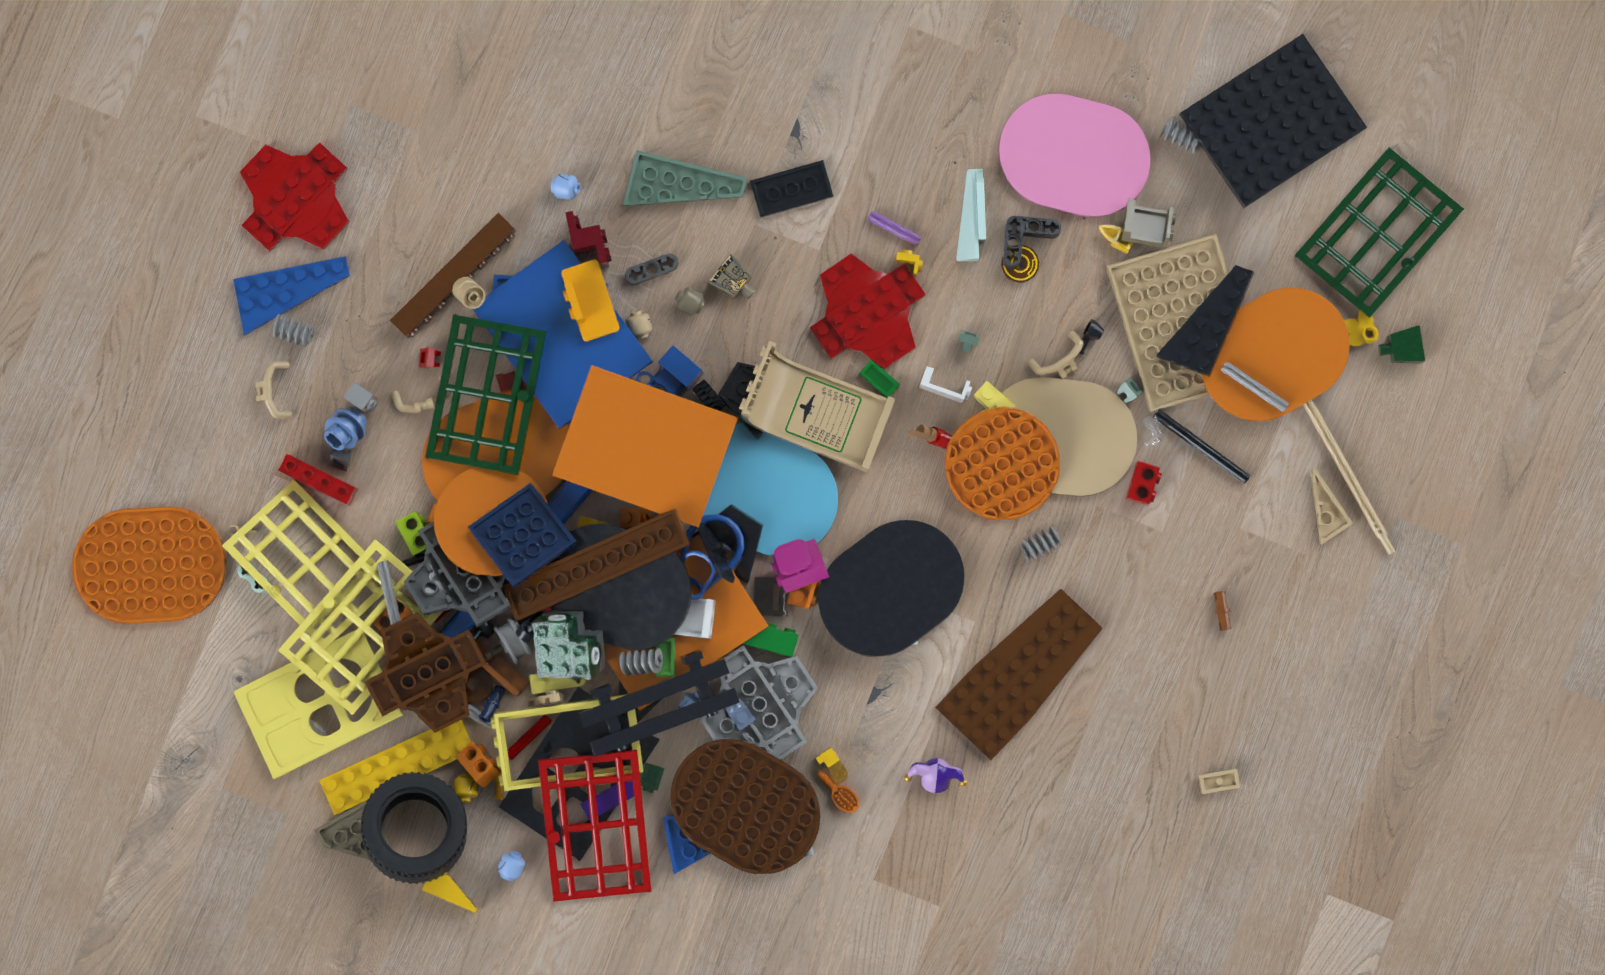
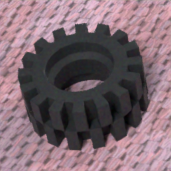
(708, 396)

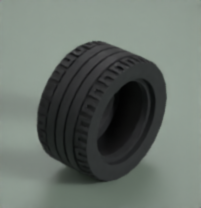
(414, 787)

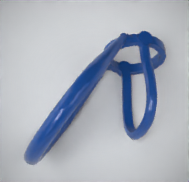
(733, 562)

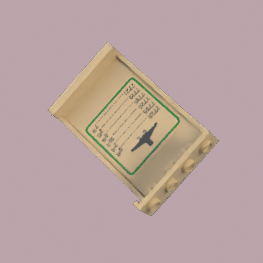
(815, 410)

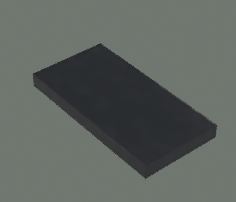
(791, 188)

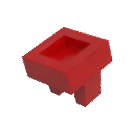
(426, 358)

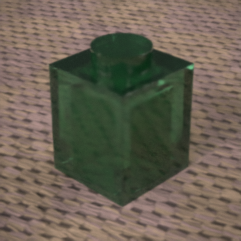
(651, 777)

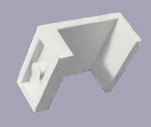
(925, 385)

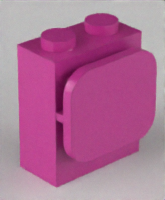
(798, 564)

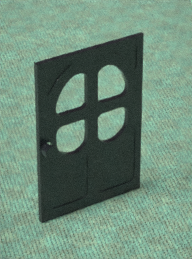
(567, 733)

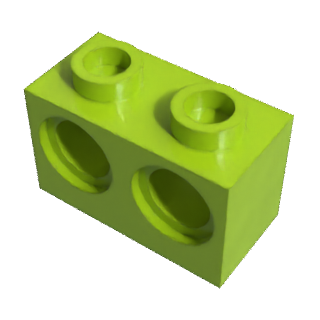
(411, 536)

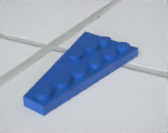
(278, 291)

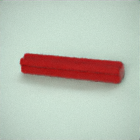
(528, 737)

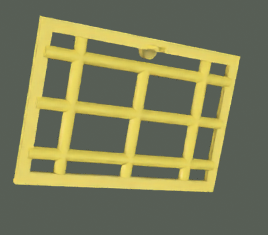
(308, 564)
(363, 626)

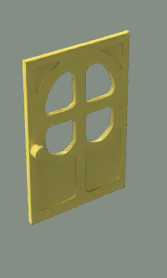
(282, 720)

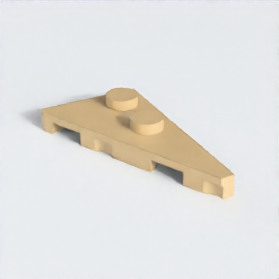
(1329, 512)
(550, 697)

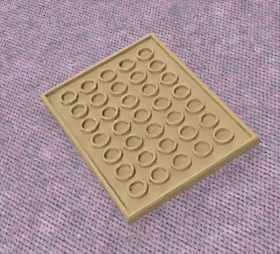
(1154, 301)

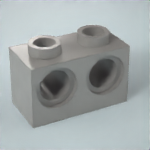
(361, 398)

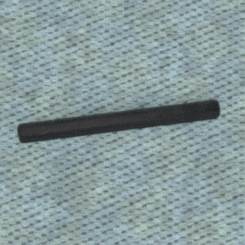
(1202, 446)

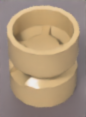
(469, 292)

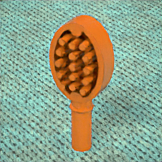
(841, 795)

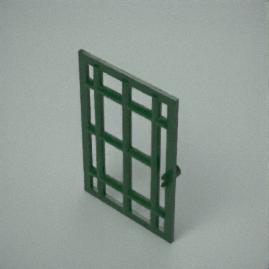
(1379, 232)
(486, 394)

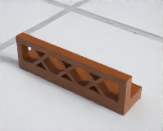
(503, 671)

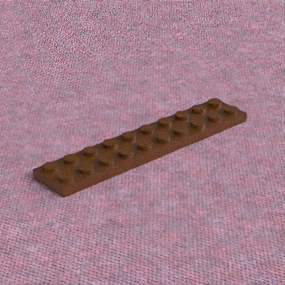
(597, 564)

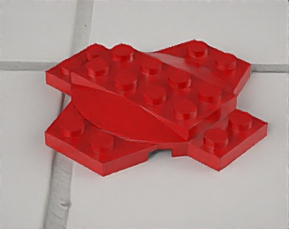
(294, 196)
(867, 311)

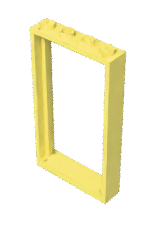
(500, 742)

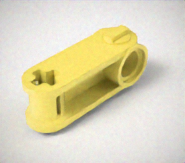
(545, 684)

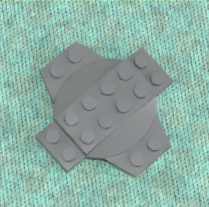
(773, 696)

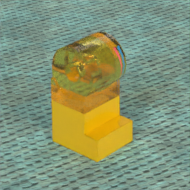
(838, 771)

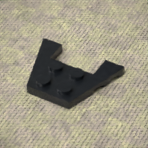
(735, 390)
(751, 531)

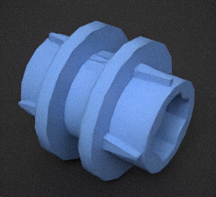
(345, 428)

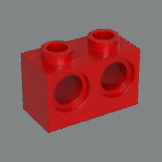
(1138, 481)

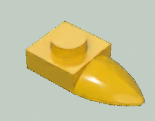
(1114, 235)

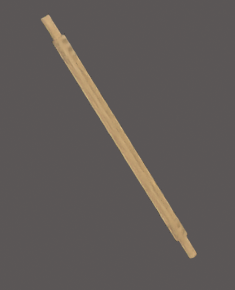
(1348, 475)

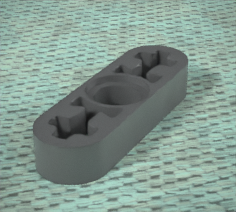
(667, 269)

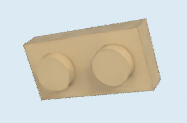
(1219, 781)

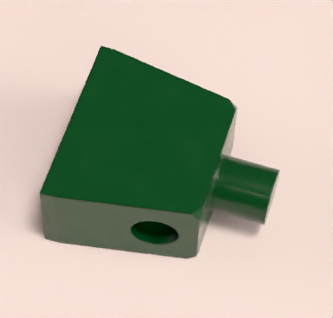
(1404, 346)

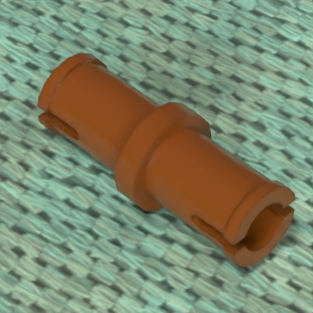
(1222, 611)

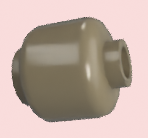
(690, 301)

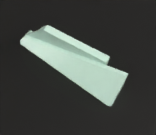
(973, 217)

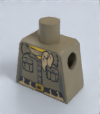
(732, 278)

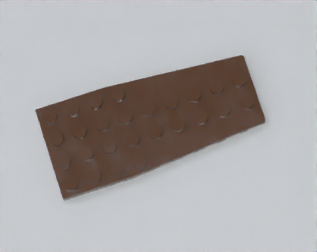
(1019, 674)

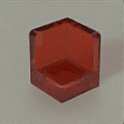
(506, 381)

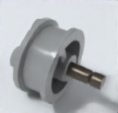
(509, 642)

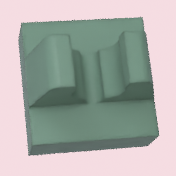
(968, 339)
(1131, 389)

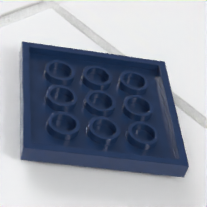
(522, 535)

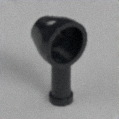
(1092, 331)
(484, 630)

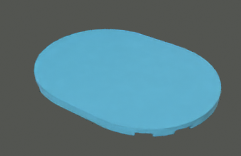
(777, 486)

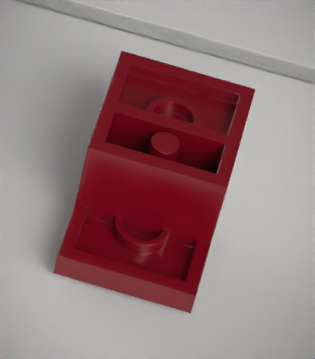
(588, 239)

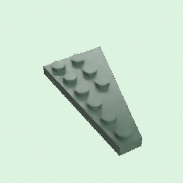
(667, 180)

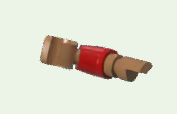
(933, 435)

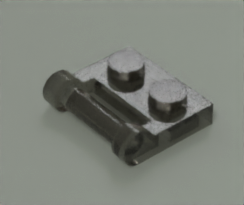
(764, 597)

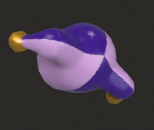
(935, 775)

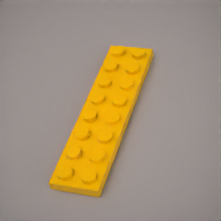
(418, 754)

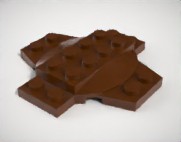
(425, 672)

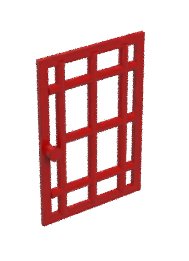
(553, 837)

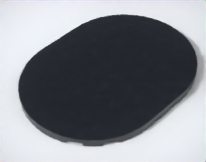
(891, 588)
(636, 607)

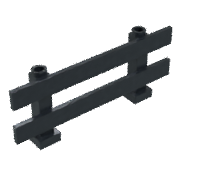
(697, 676)

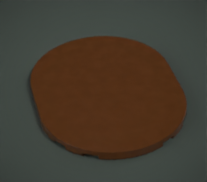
(745, 806)

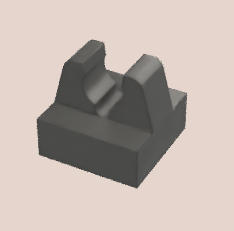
(340, 459)

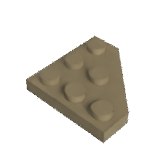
(345, 833)

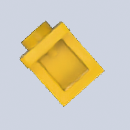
(907, 257)

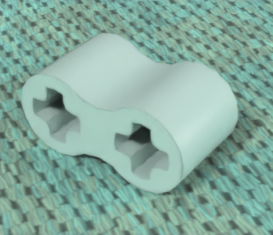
(253, 582)

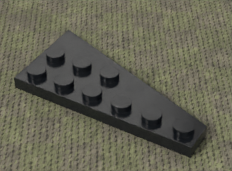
(1205, 332)

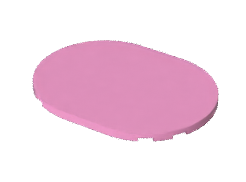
(1074, 155)

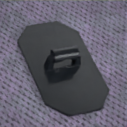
(717, 552)

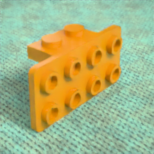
(589, 300)

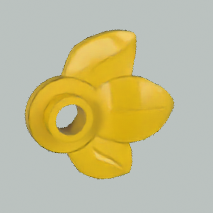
(1358, 328)

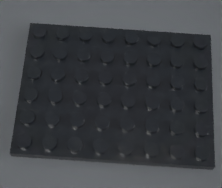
(1273, 120)

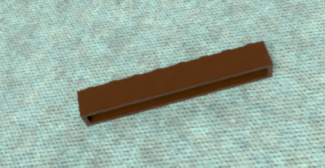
(463, 264)

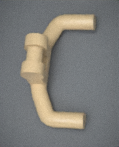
(1063, 366)
(264, 390)
(416, 407)

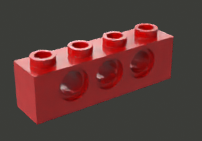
(318, 479)

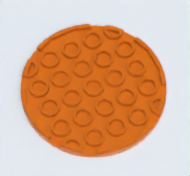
(1002, 463)
(463, 503)

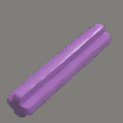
(894, 228)

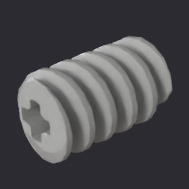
(1181, 134)
(293, 331)
(1040, 543)
(642, 662)

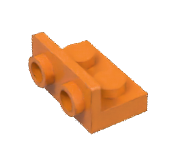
(804, 596)

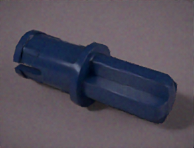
(492, 703)

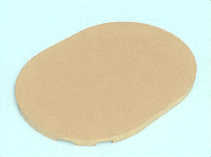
(1089, 426)

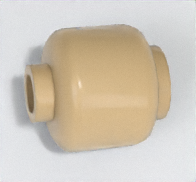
(639, 324)

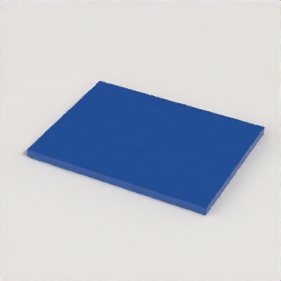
(537, 302)

